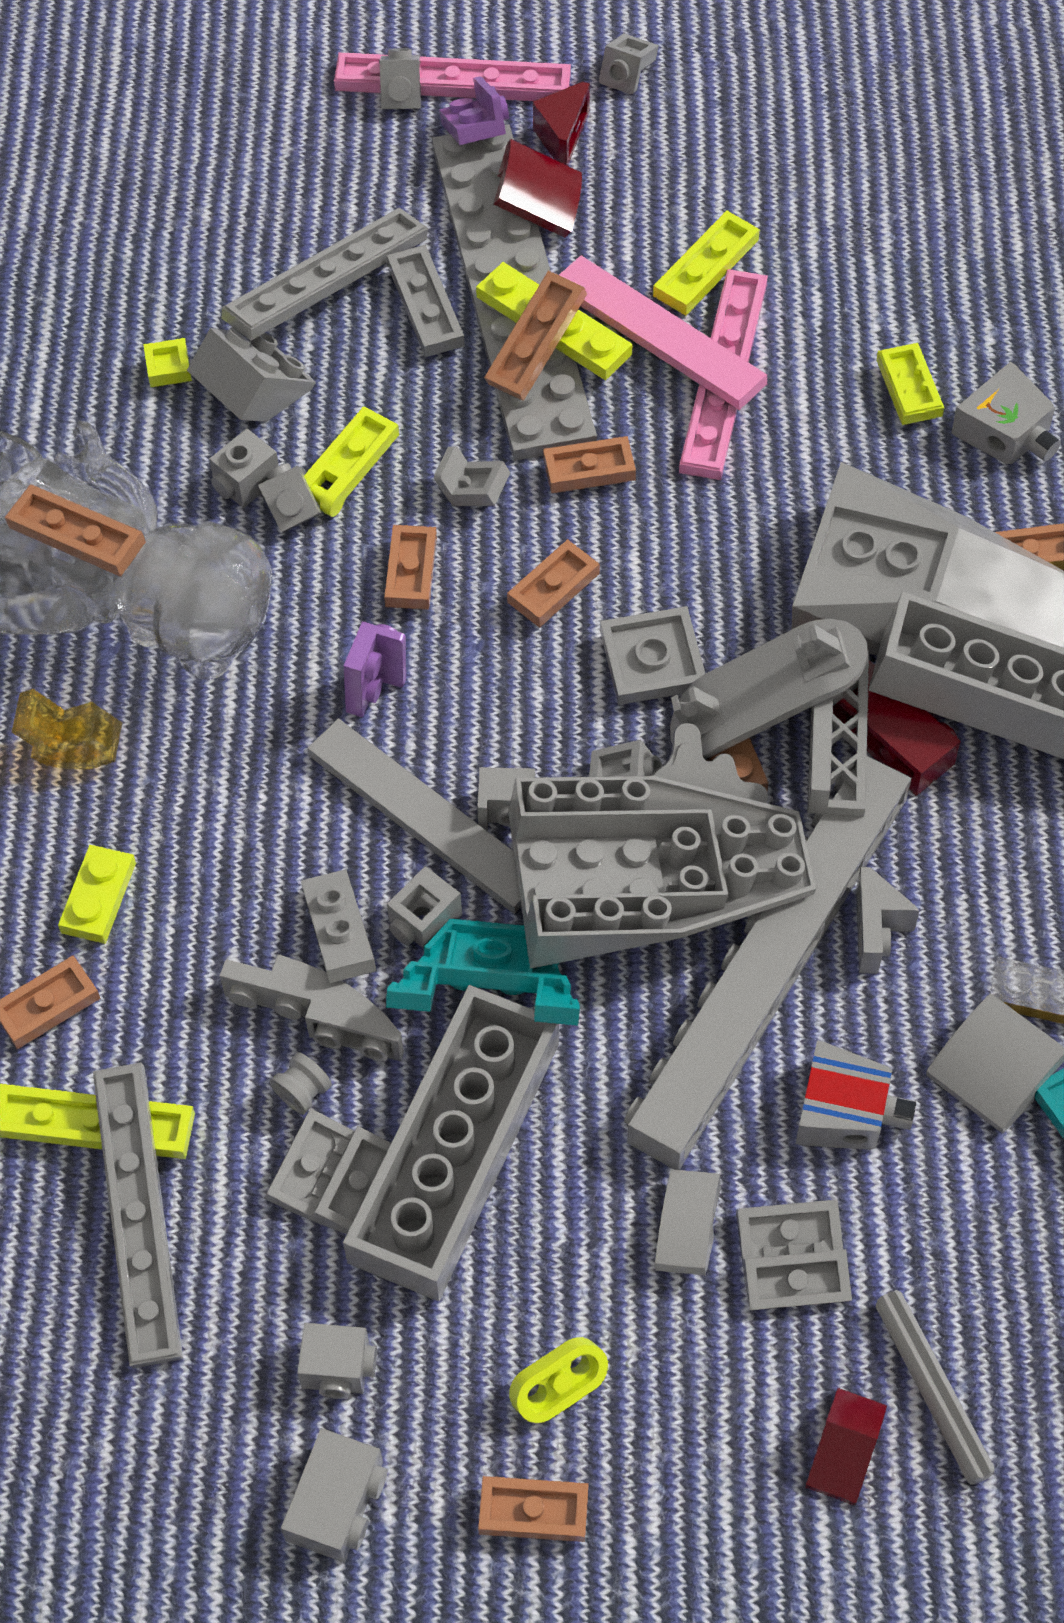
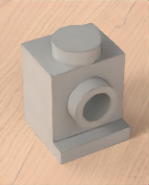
(496, 792)
(427, 896)

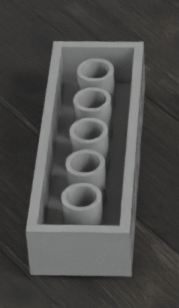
(973, 673)
(451, 1144)

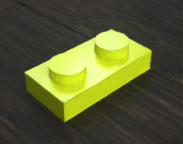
(97, 894)

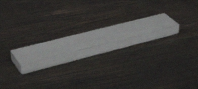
(323, 274)
(419, 811)
(137, 1216)

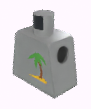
(1007, 418)

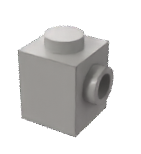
(242, 467)
(335, 1359)

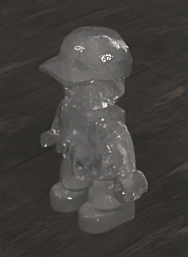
(187, 590)

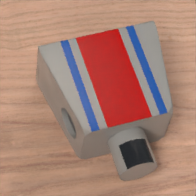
(849, 1101)

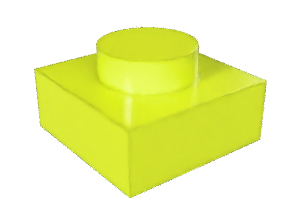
(167, 362)

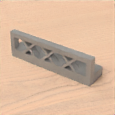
(822, 760)

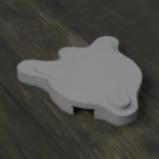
(690, 767)

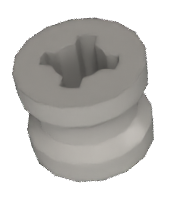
(300, 1083)

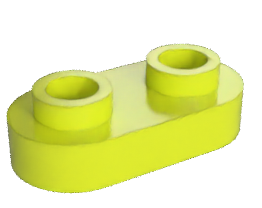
(558, 1382)

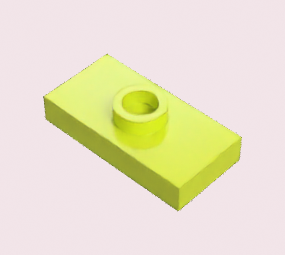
(910, 383)

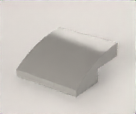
(996, 1063)
(327, 1171)
(793, 1255)

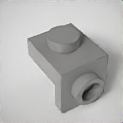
(400, 79)
(470, 482)
(289, 496)

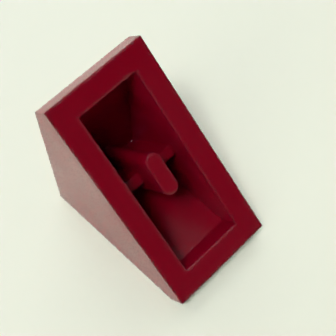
(560, 120)
(846, 1446)

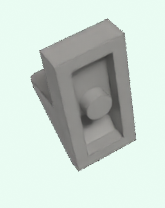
(878, 913)

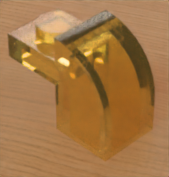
(67, 738)

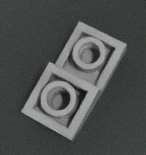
(687, 1222)

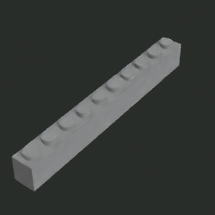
(759, 976)

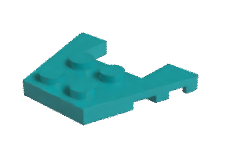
(487, 958)

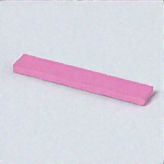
(455, 76)
(666, 335)
(711, 416)

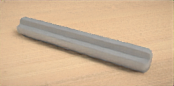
(935, 1387)

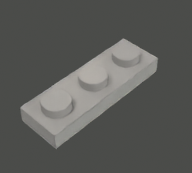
(425, 300)

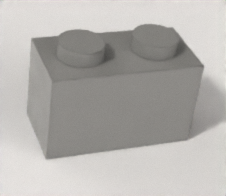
(334, 1496)

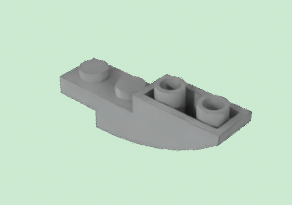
(333, 1011)

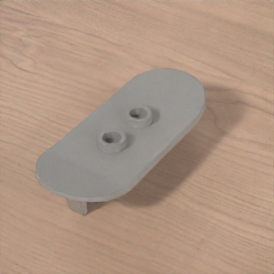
(771, 683)

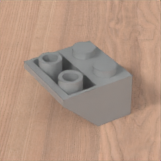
(248, 375)

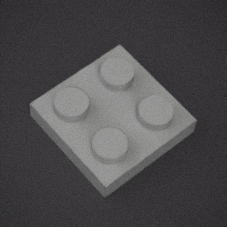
(651, 654)

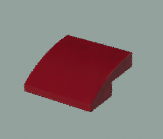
(538, 188)

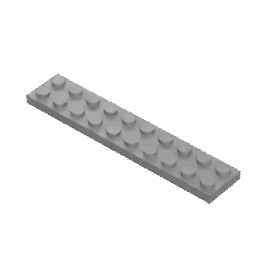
(486, 236)

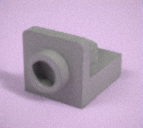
(624, 61)
(624, 760)

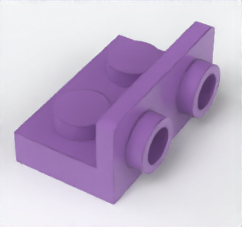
(477, 119)
(374, 659)

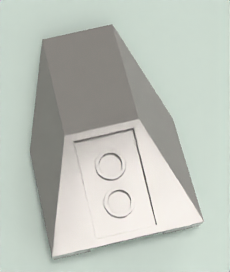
(893, 541)
(645, 862)

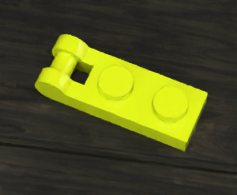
(350, 458)

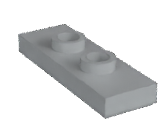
(338, 926)

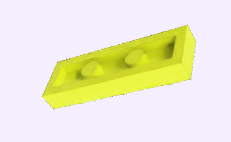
(706, 263)

